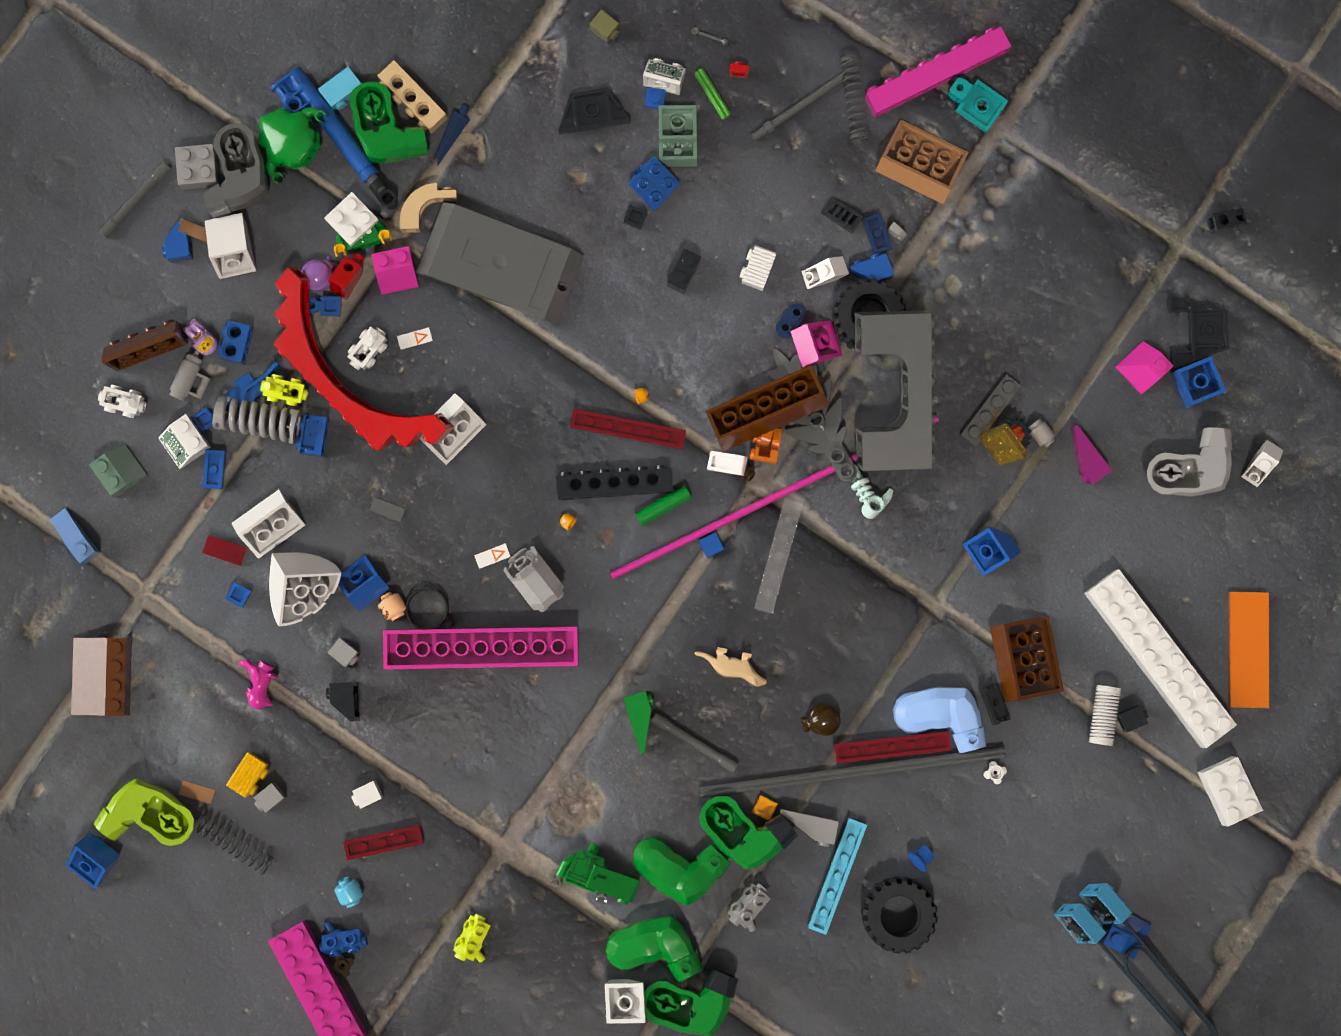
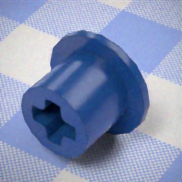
(921, 858)

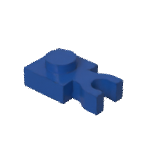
(329, 306)

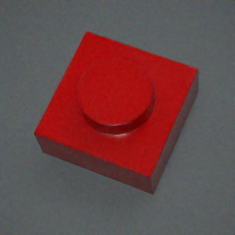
(739, 69)

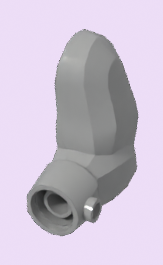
(1194, 473)

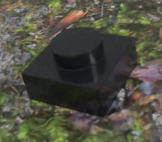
(635, 217)

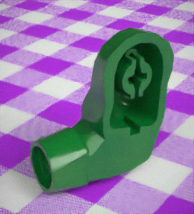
(674, 873)

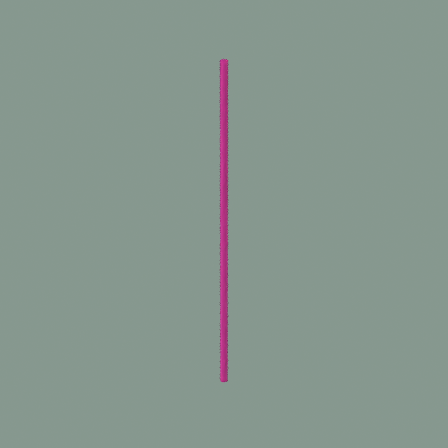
(728, 519)

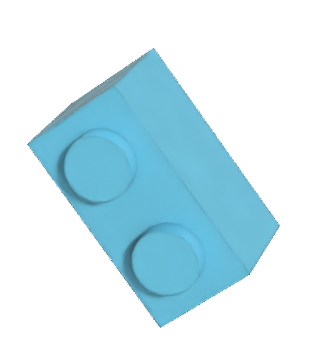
(339, 88)

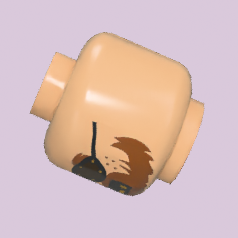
(392, 606)

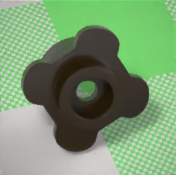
(348, 962)

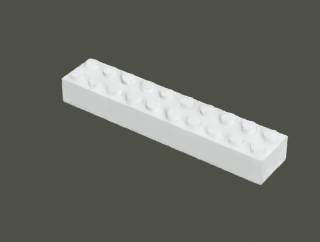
(1160, 659)

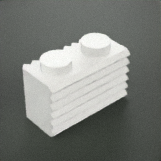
(758, 268)

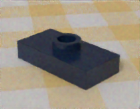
(877, 233)

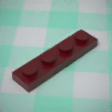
(383, 842)

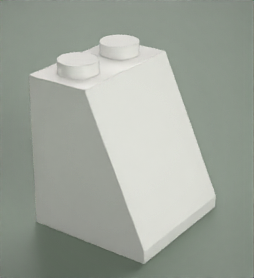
(229, 246)

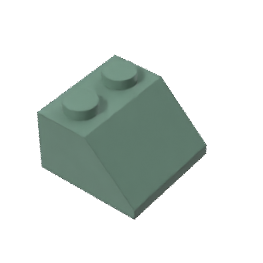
(118, 470)

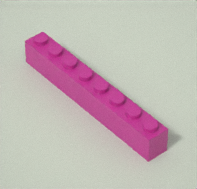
(937, 72)

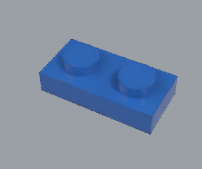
(214, 469)

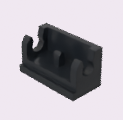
(994, 703)

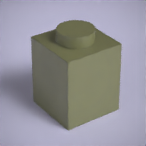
(604, 26)

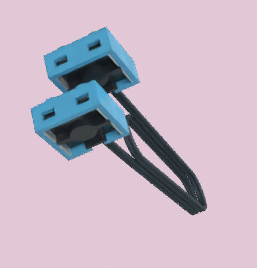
(1110, 908)

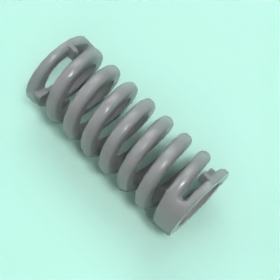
(289, 436)

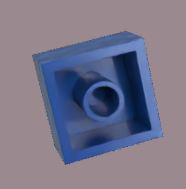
(1198, 382)

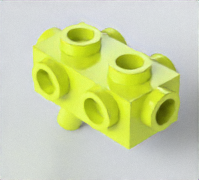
(277, 388)
(471, 939)

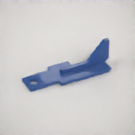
(248, 388)

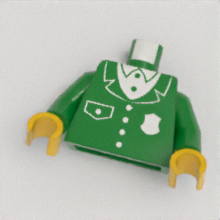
(372, 238)

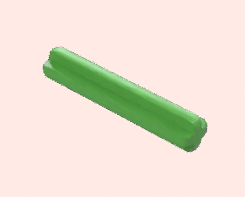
(712, 93)

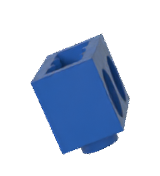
(241, 343)

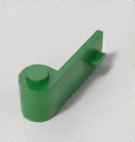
(613, 884)

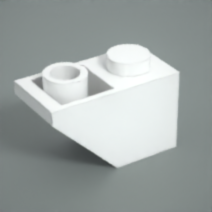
(825, 272)
(1262, 463)

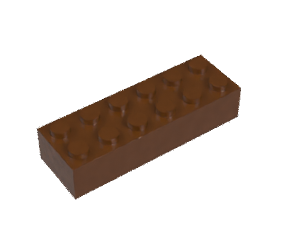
(767, 408)

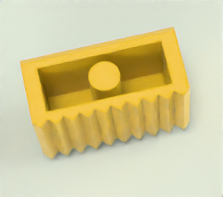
(248, 775)

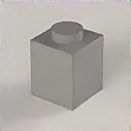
(344, 653)
(269, 797)

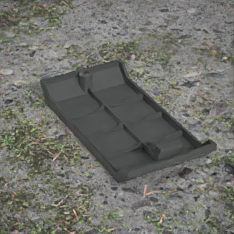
(500, 262)

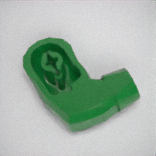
(378, 128)
(649, 942)

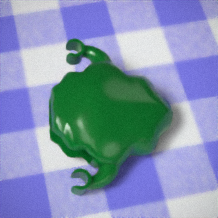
(289, 139)

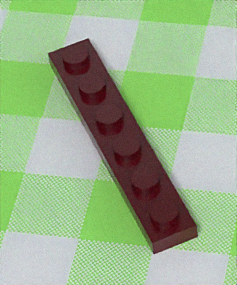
(628, 429)
(892, 747)

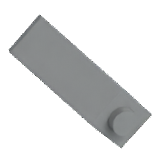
(818, 828)

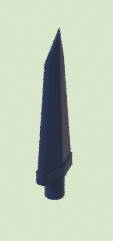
(454, 128)

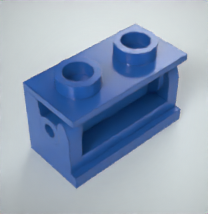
(313, 435)

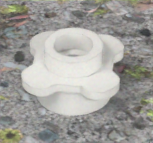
(1000, 772)

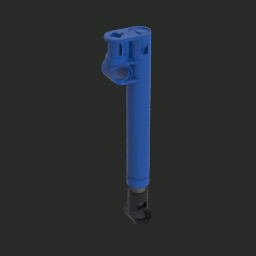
(302, 91)

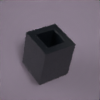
(1132, 718)

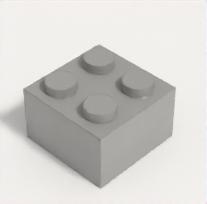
(197, 166)

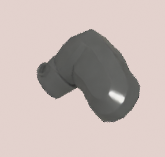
(243, 172)

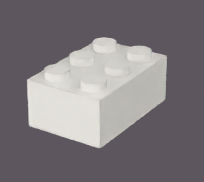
(1230, 791)

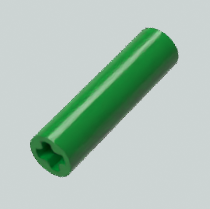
(663, 505)

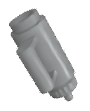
(186, 376)

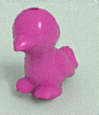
(260, 677)

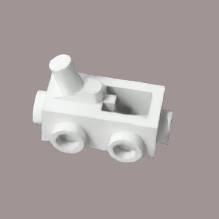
(371, 343)
(128, 403)

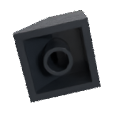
(345, 699)

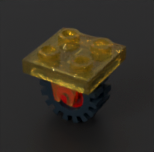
(1008, 440)

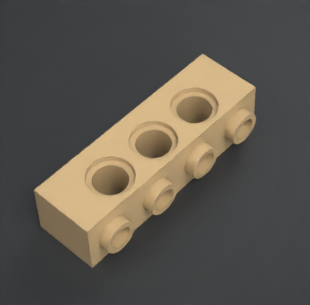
(394, 73)

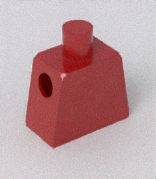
(346, 276)

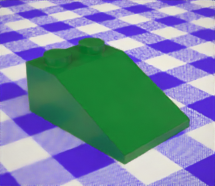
(639, 713)

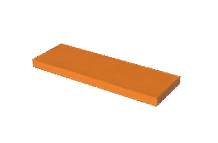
(1248, 649)

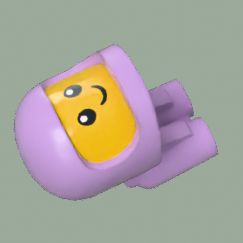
(202, 339)

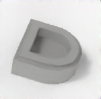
(897, 232)

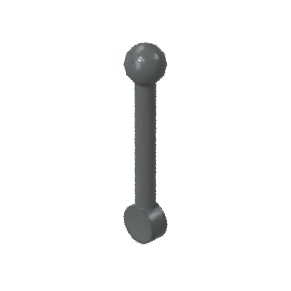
(695, 31)

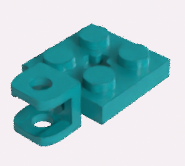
(971, 95)

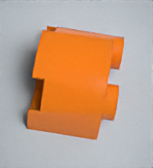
(766, 447)

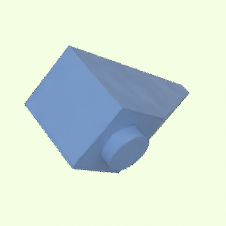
(74, 537)

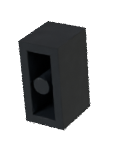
(684, 271)

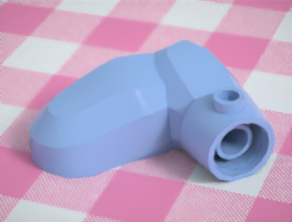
(942, 709)

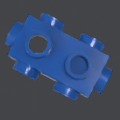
(338, 942)

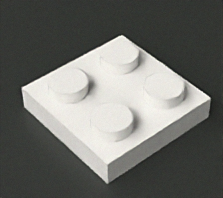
(351, 219)

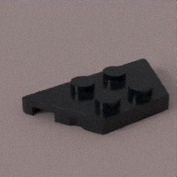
(592, 111)

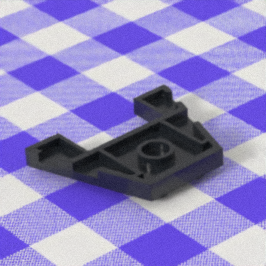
(1206, 328)

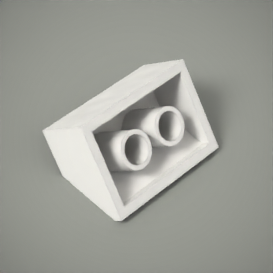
(466, 427)
(268, 524)

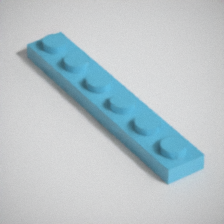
(837, 876)

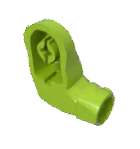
(148, 807)

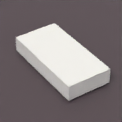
(727, 463)

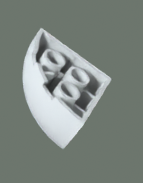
(300, 585)

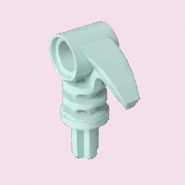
(869, 497)

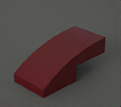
(224, 550)

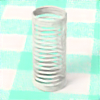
(1104, 692)

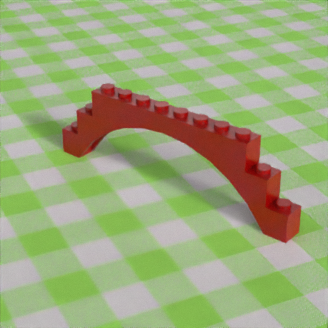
(301, 349)

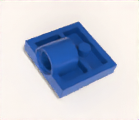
(653, 183)

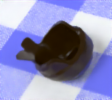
(822, 719)

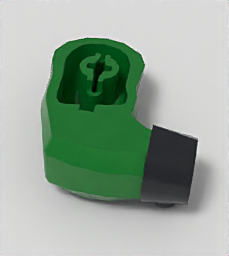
(739, 835)
(688, 1009)

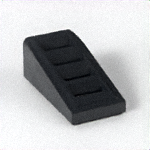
(844, 224)

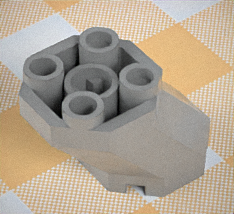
(534, 579)

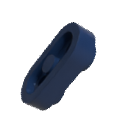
(790, 320)

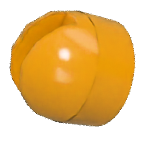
(641, 395)
(567, 521)

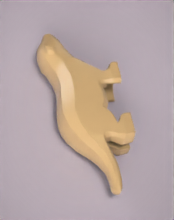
(734, 667)

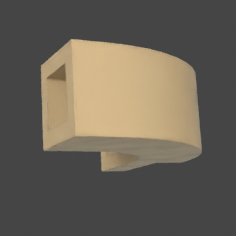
(417, 202)

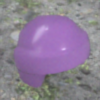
(319, 272)

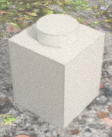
(367, 794)

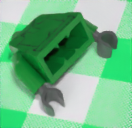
(577, 869)

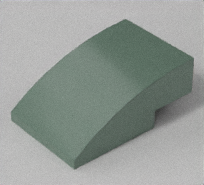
(678, 135)

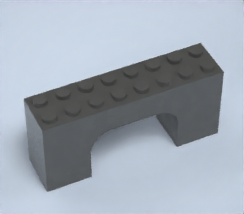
(910, 438)

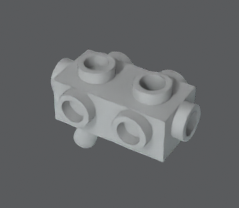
(748, 906)

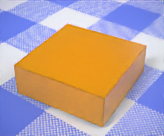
(764, 807)

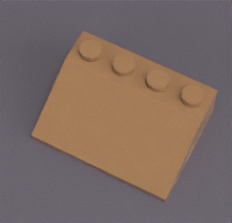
(921, 161)

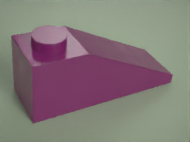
(1089, 461)

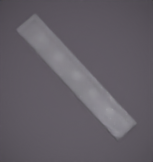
(778, 556)

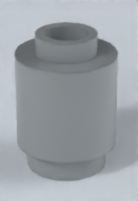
(1042, 433)

